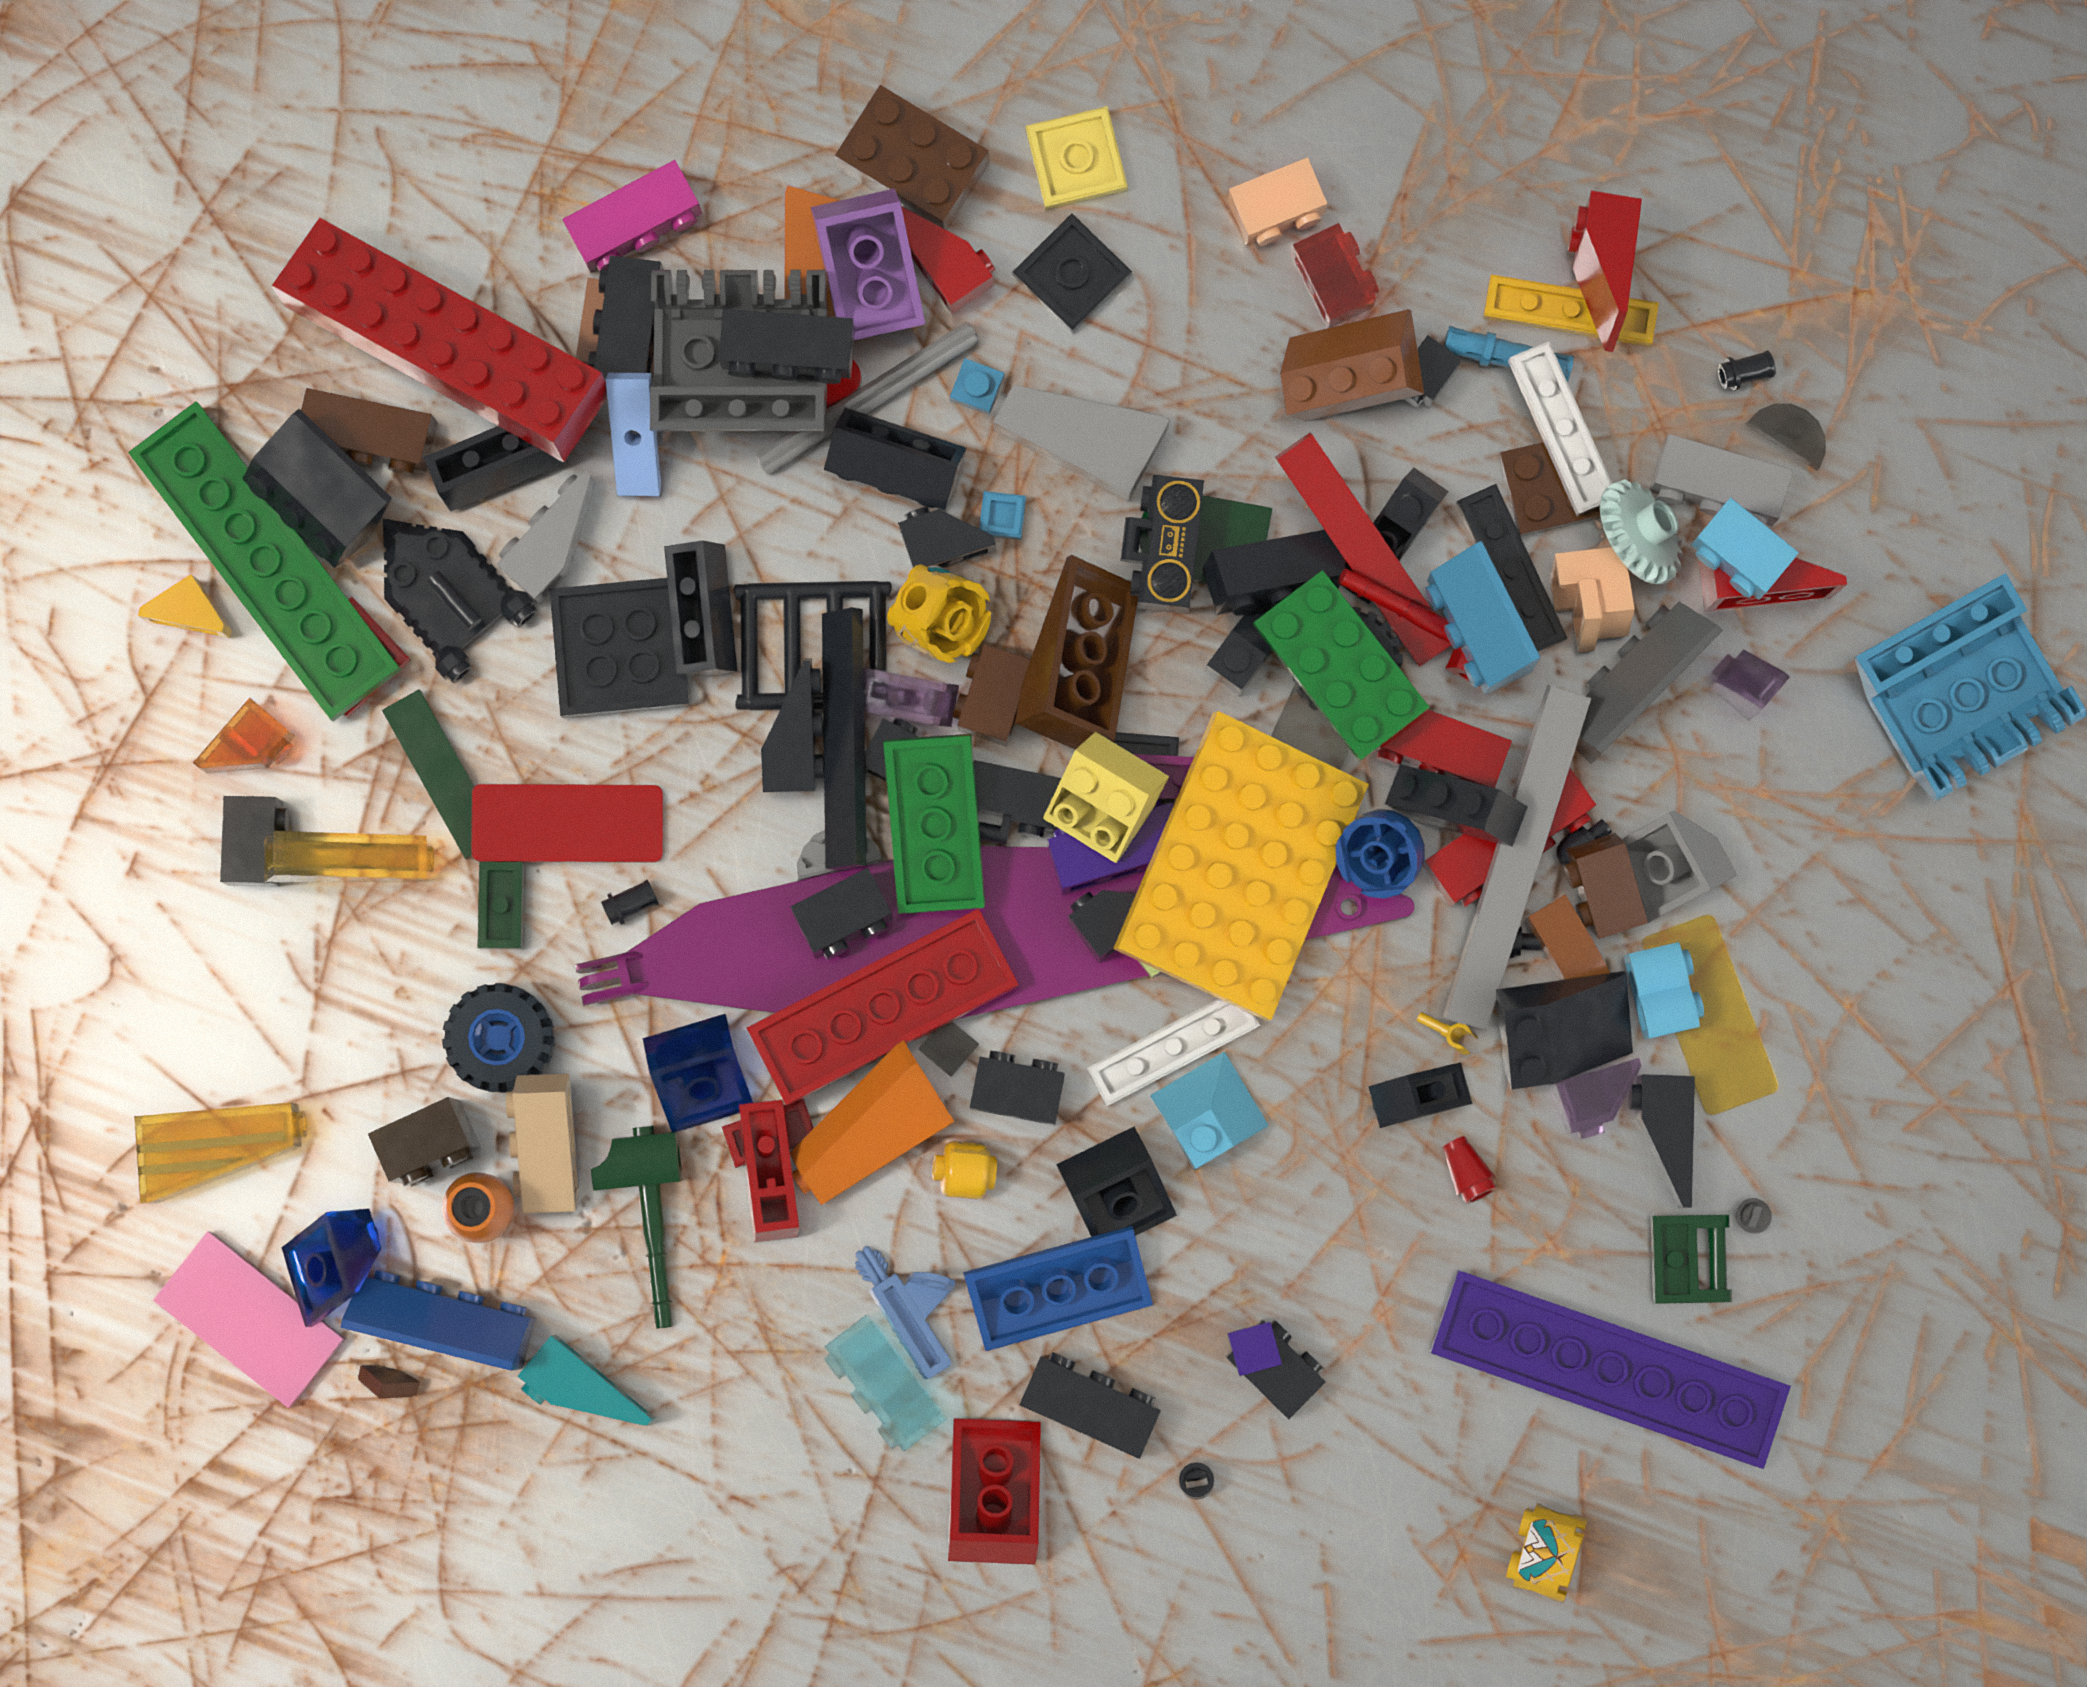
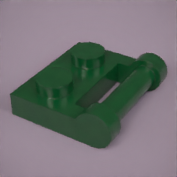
(1676, 1259)

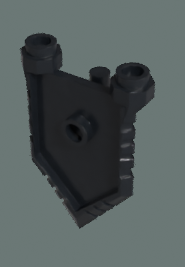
(446, 591)

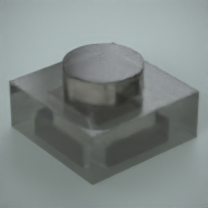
(949, 1047)

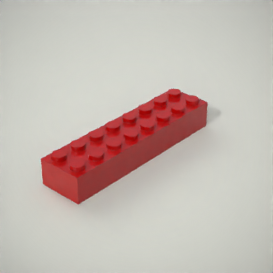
(442, 339)

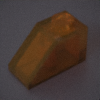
(247, 742)

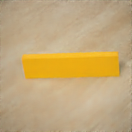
(1561, 309)

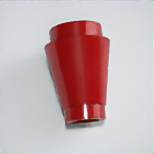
(1468, 1171)

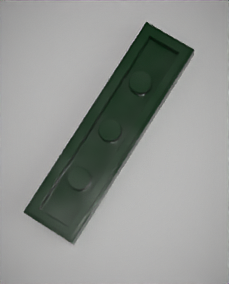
(435, 764)

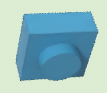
(977, 386)

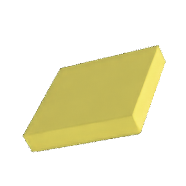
(1076, 158)

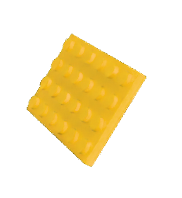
(1241, 866)

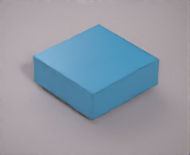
(1002, 515)

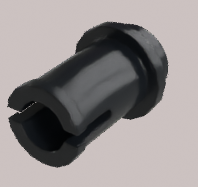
(1746, 370)
(629, 902)

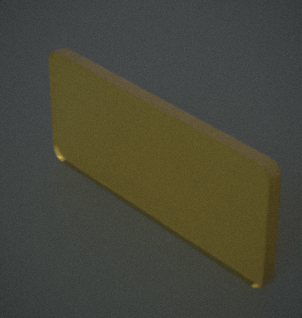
(1726, 1047)

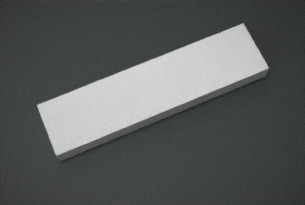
(1561, 426)
(1169, 1049)

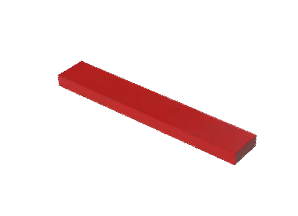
(1356, 538)

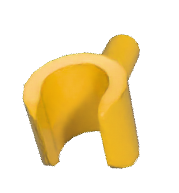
(1452, 1033)

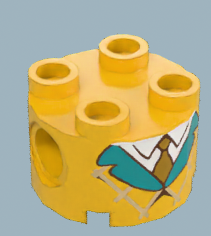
(940, 613)
(1547, 1553)

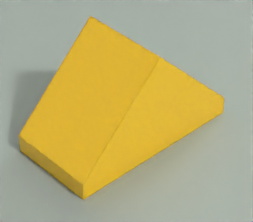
(187, 608)

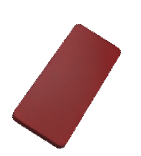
(567, 823)

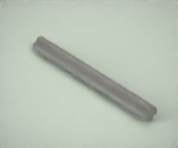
(872, 395)

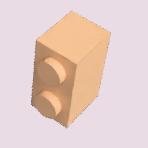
(1277, 203)

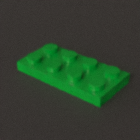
(1341, 665)
(934, 823)

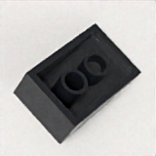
(1563, 1027)

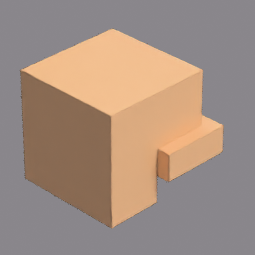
(1597, 592)

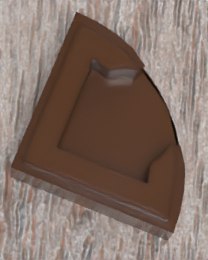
(387, 1382)

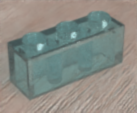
(883, 1384)

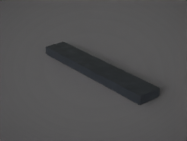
(844, 739)

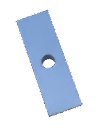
(633, 454)

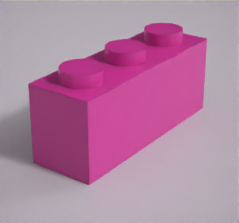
(634, 216)

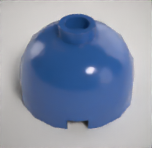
(1380, 853)

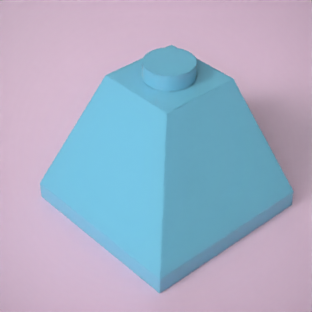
(1209, 1110)

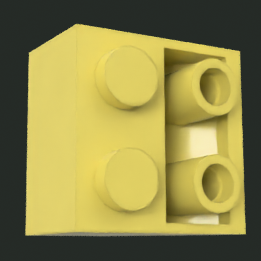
(1105, 796)

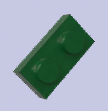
(500, 905)

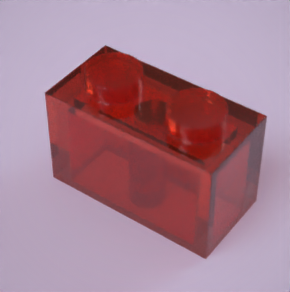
(1334, 275)

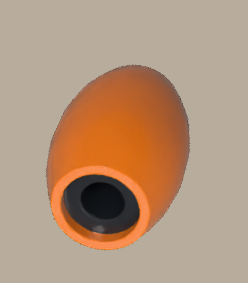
(459, 1207)

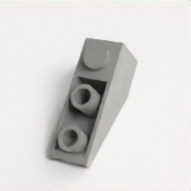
(548, 548)

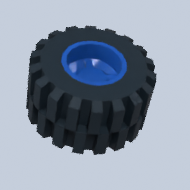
(497, 1037)

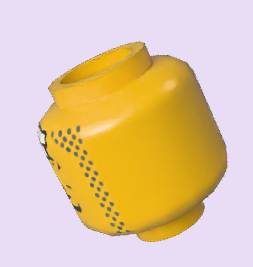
(965, 1170)

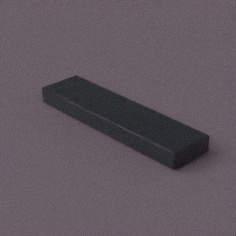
(1491, 523)

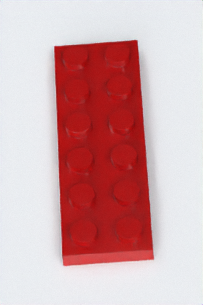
(882, 1006)

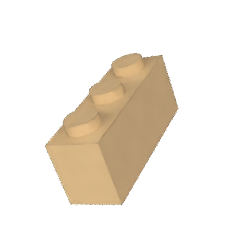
(543, 1143)

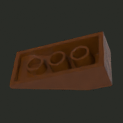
(1080, 657)

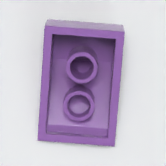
(869, 263)

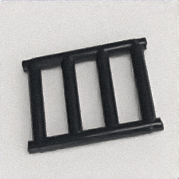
(791, 594)

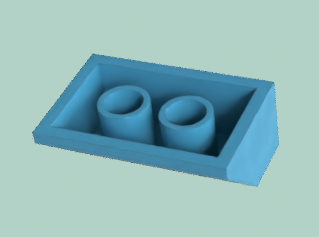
(1482, 620)

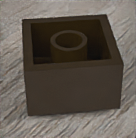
(424, 1142)

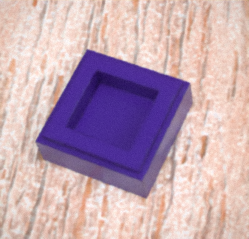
(1254, 1348)

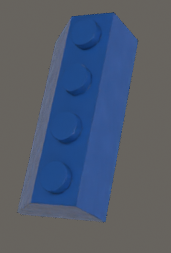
(440, 1322)

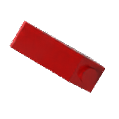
(948, 262)
(768, 1171)

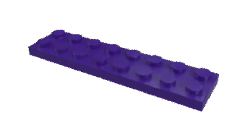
(1610, 1369)

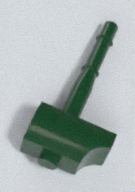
(646, 1162)

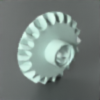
(1641, 531)

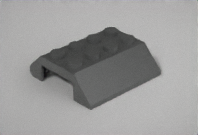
(689, 383)

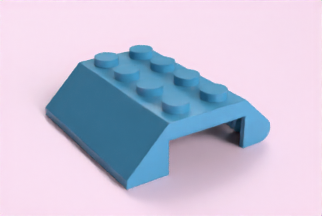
(1965, 688)

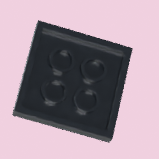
(615, 648)

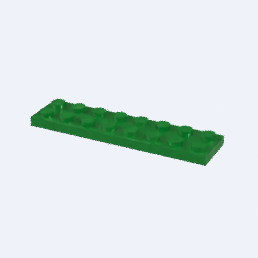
(264, 562)

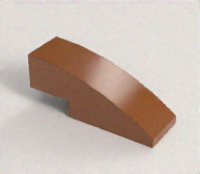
(1566, 941)

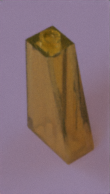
(346, 857)
(203, 1146)

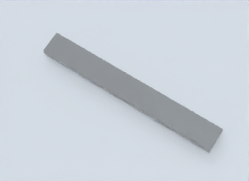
(1515, 867)

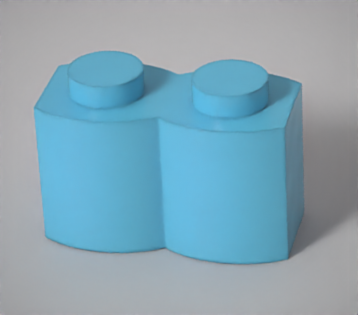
(1663, 990)

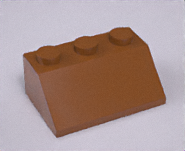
(1351, 367)

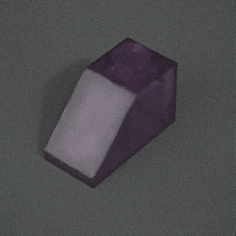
(1747, 682)
(909, 697)
(1594, 1097)

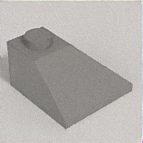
(1675, 863)

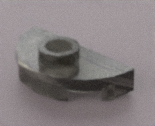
(1793, 431)

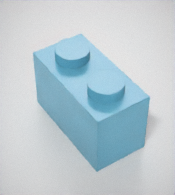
(1743, 550)

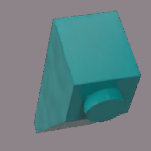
(572, 1382)

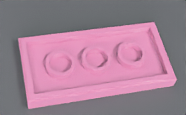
(248, 1319)

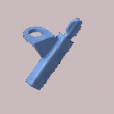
(908, 1307)

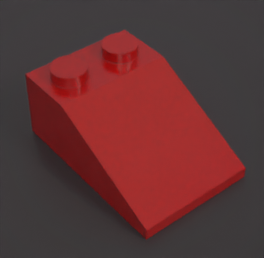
(1604, 259)
(1797, 583)
(994, 1491)

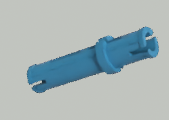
(1493, 350)

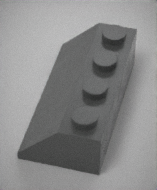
(1642, 674)

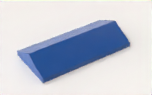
(1058, 1288)

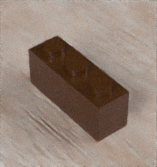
(373, 430)

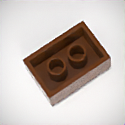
(915, 155)

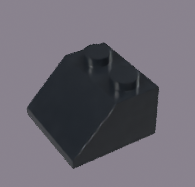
(1117, 1186)

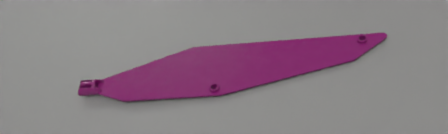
(755, 957)

